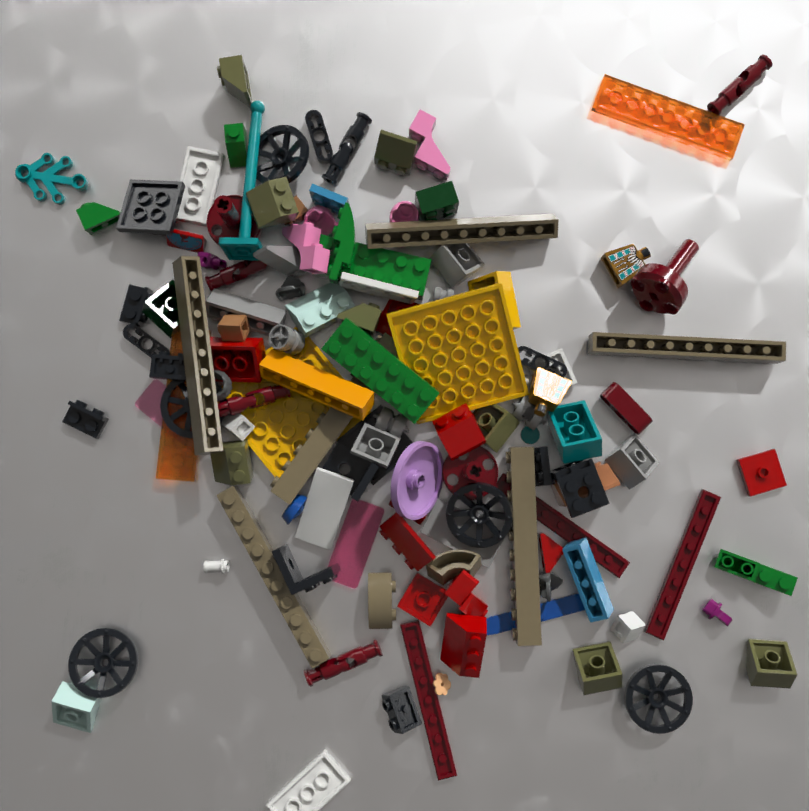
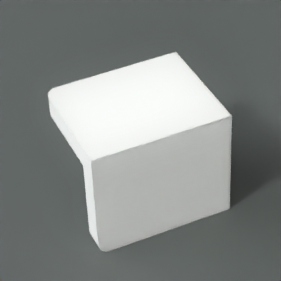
(238, 425)
(627, 627)

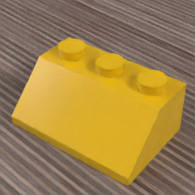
(506, 280)

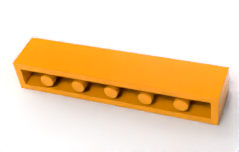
(317, 384)

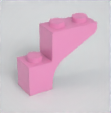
(428, 155)
(306, 238)

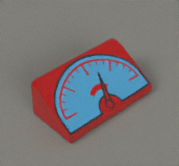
(186, 241)

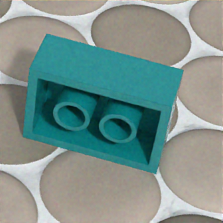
(575, 432)

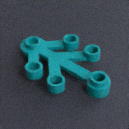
(49, 176)

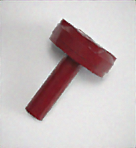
(226, 215)
(661, 286)
(462, 469)

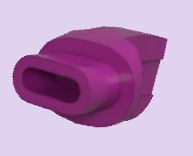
(213, 261)
(712, 609)

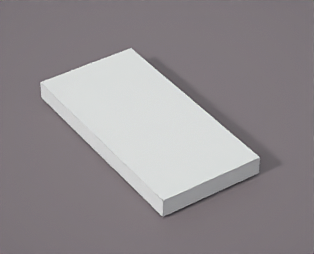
(201, 179)
(378, 288)
(324, 508)
(311, 786)

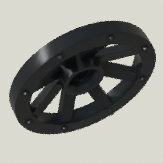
(282, 157)
(168, 419)
(477, 518)
(98, 663)
(662, 699)

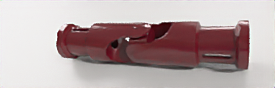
(740, 85)
(226, 275)
(238, 404)
(340, 664)

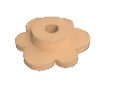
(441, 684)

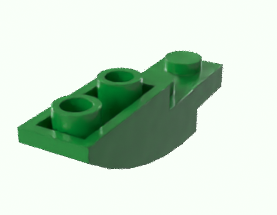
(344, 237)
(755, 572)

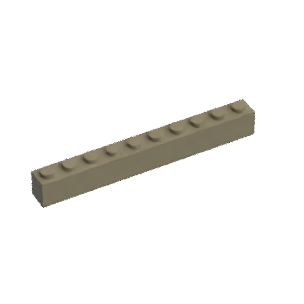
(461, 230)
(686, 347)
(197, 356)
(318, 443)
(524, 547)
(262, 556)

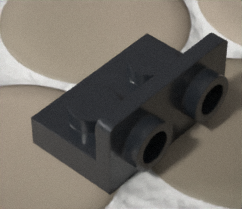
(134, 305)
(167, 367)
(84, 419)
(542, 467)
(401, 710)

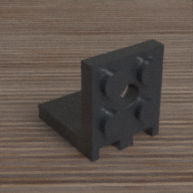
(360, 469)
(571, 478)
(293, 576)

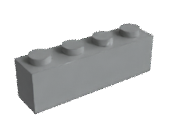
(259, 315)

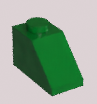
(236, 144)
(97, 217)

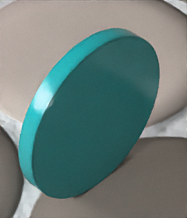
(530, 436)

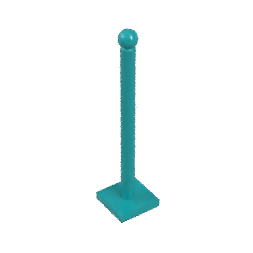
(244, 246)

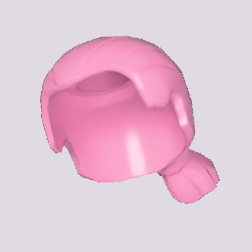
(404, 212)
(321, 218)

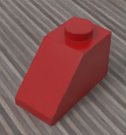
(473, 606)

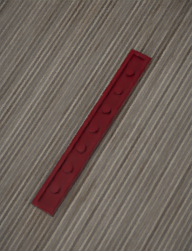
(570, 531)
(682, 564)
(428, 700)

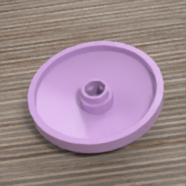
(417, 480)

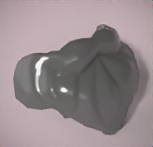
(291, 288)
(227, 385)
(549, 582)

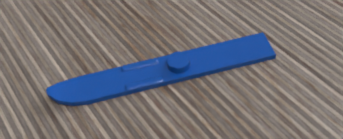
(548, 610)

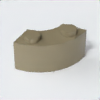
(451, 563)
(380, 600)

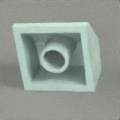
(74, 708)

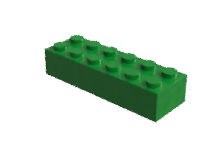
(383, 266)
(380, 370)

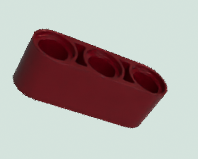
(626, 408)

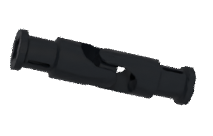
(340, 159)

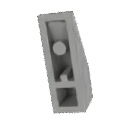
(282, 258)

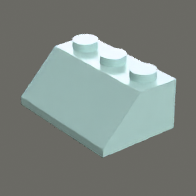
(319, 308)

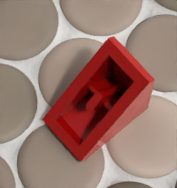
(549, 552)
(461, 587)

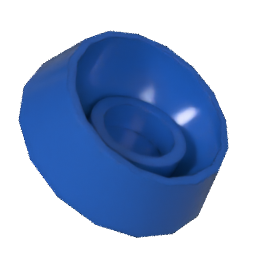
(294, 509)

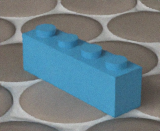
(588, 580)

